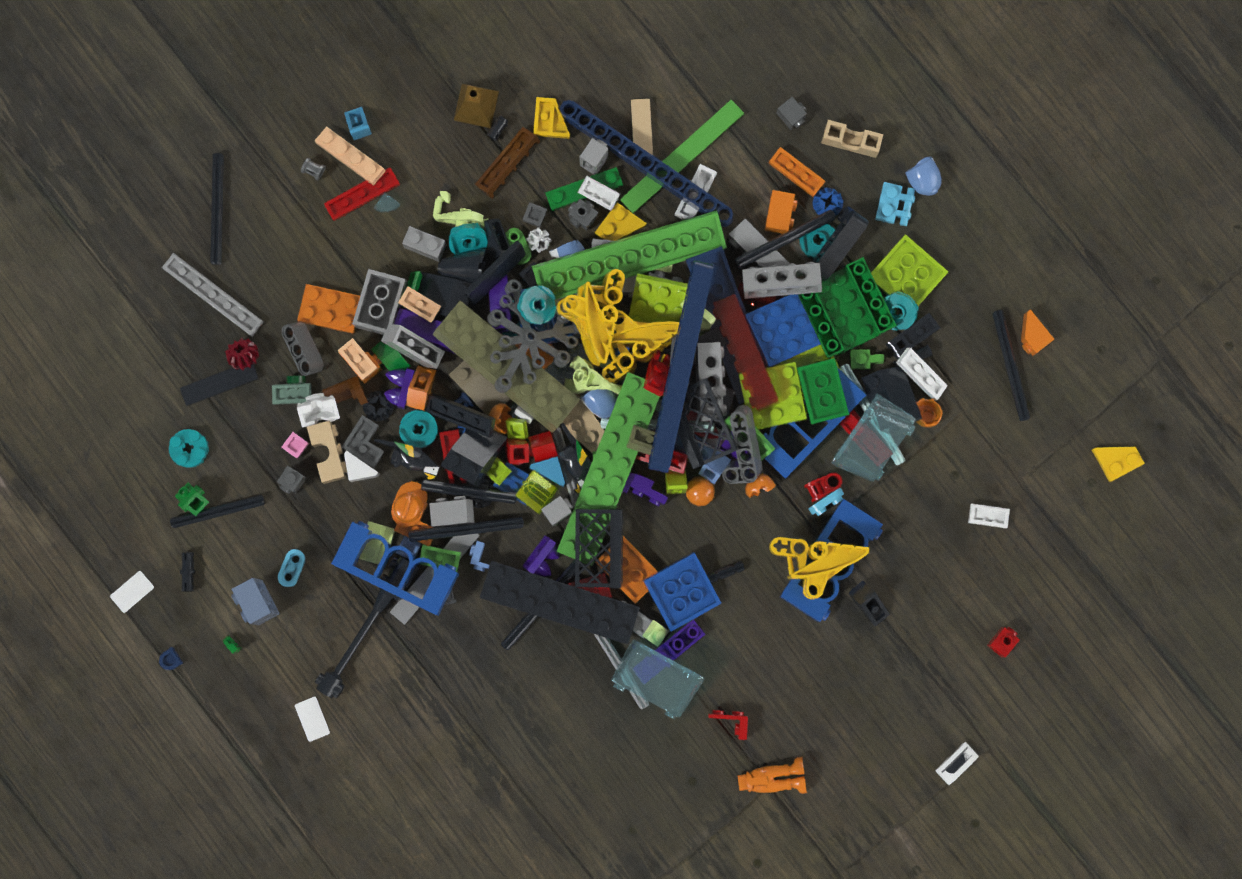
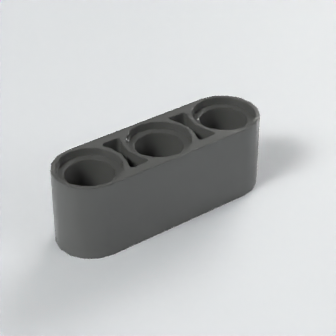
(302, 348)

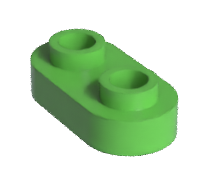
(521, 239)

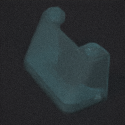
(874, 439)
(656, 679)

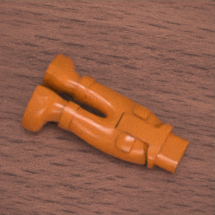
(762, 778)

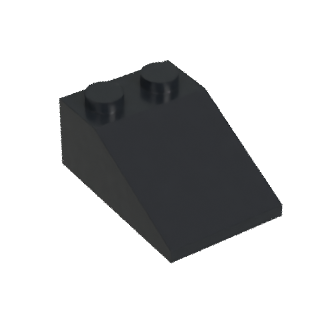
(444, 292)
(473, 456)

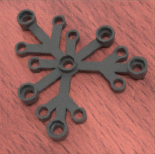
(519, 355)

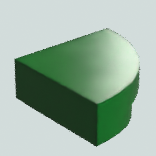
(231, 645)

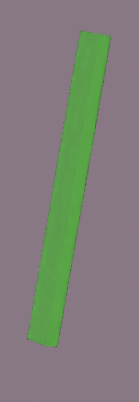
(684, 154)

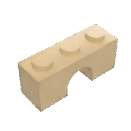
(840, 136)
(333, 468)

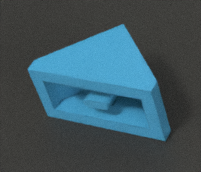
(357, 123)
(550, 469)

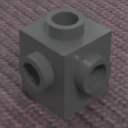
(587, 218)

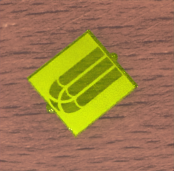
(536, 492)

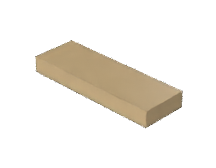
(642, 124)

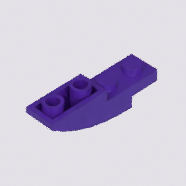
(642, 486)
(681, 641)

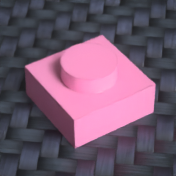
(295, 445)

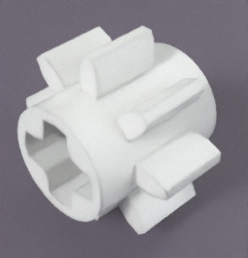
(538, 240)

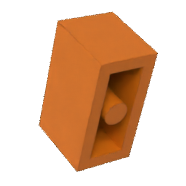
(780, 212)

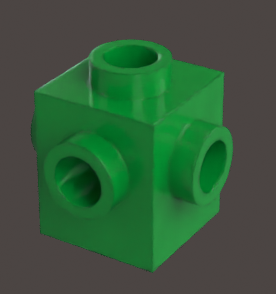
(191, 498)

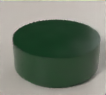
(296, 379)

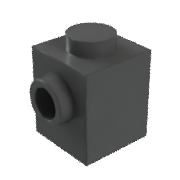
(792, 113)
(291, 480)

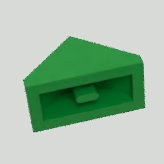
(390, 357)

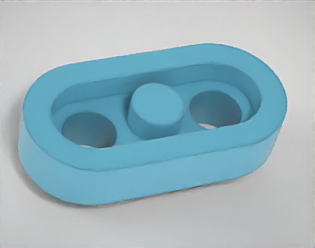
(833, 498)
(292, 568)

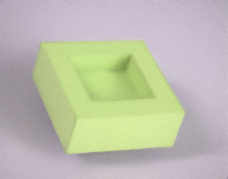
(655, 633)

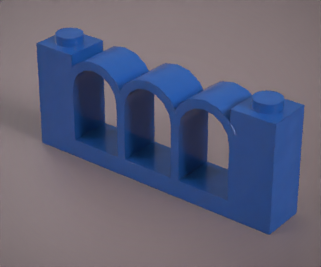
(782, 461)
(854, 519)
(352, 548)

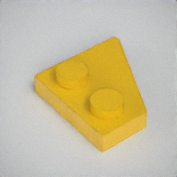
(549, 119)
(619, 224)
(1117, 460)

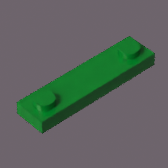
(568, 194)

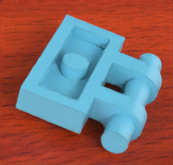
(889, 203)

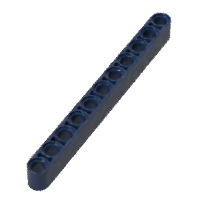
(642, 155)
(680, 366)

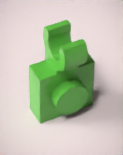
(862, 359)

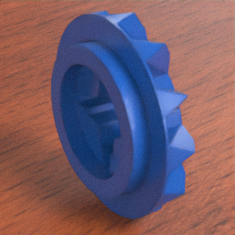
(824, 194)

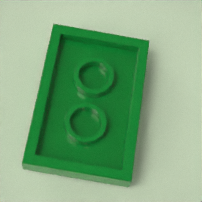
(823, 391)

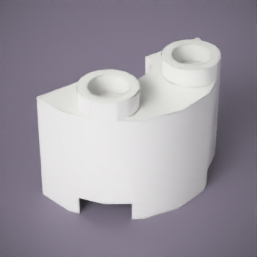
(317, 408)

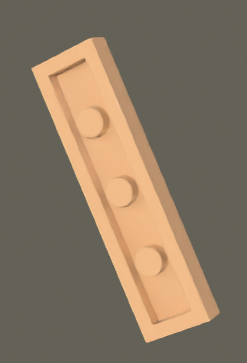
(350, 155)

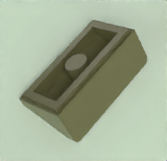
(641, 439)

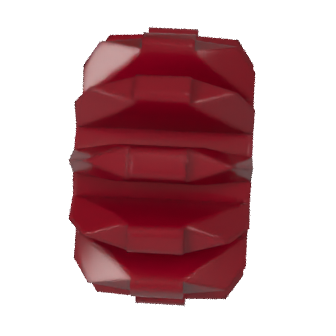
(242, 354)

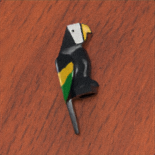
(411, 458)
(576, 460)

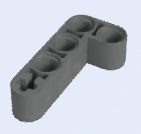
(743, 443)

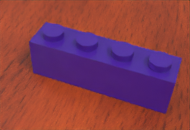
(420, 327)

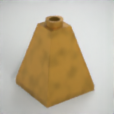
(476, 106)

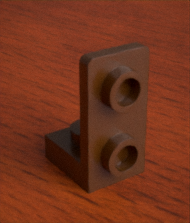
(346, 390)

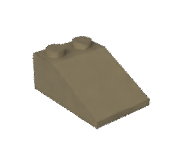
(477, 387)

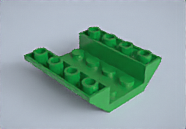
(847, 309)

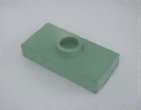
(290, 393)

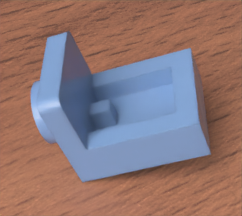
(476, 553)

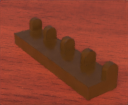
(507, 161)

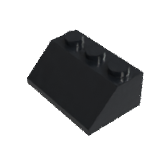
(894, 387)

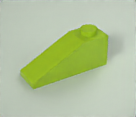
(676, 482)

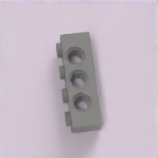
(790, 286)
(702, 371)

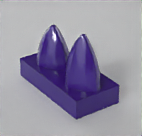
(403, 379)
(535, 563)

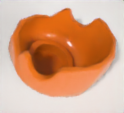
(930, 412)
(501, 414)
(762, 482)
(700, 491)

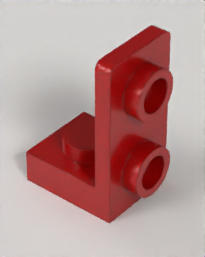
(741, 728)

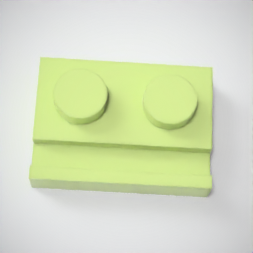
(375, 548)

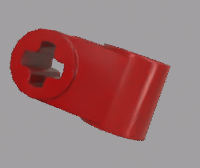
(822, 486)

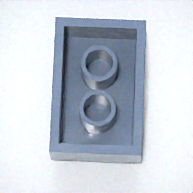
(254, 601)

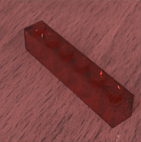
(746, 353)

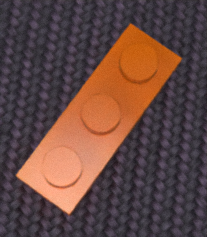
(796, 172)

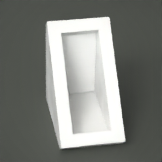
(357, 469)

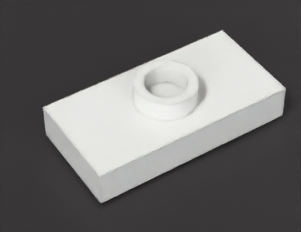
(598, 193)
(988, 516)

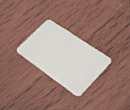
(131, 591)
(312, 719)

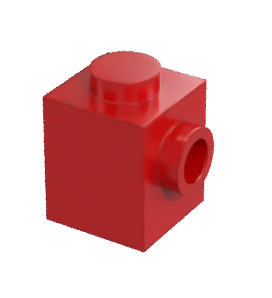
(542, 447)
(517, 451)
(1004, 641)

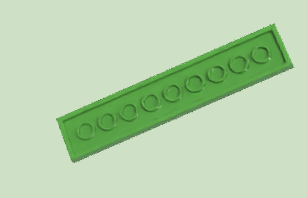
(632, 254)
(610, 465)

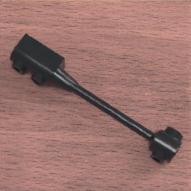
(331, 682)

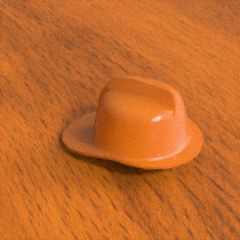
(409, 504)

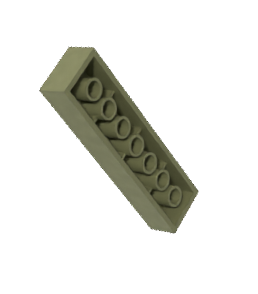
(474, 343)

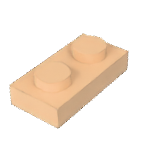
(419, 304)
(357, 359)

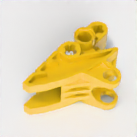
(590, 320)
(637, 336)
(830, 562)

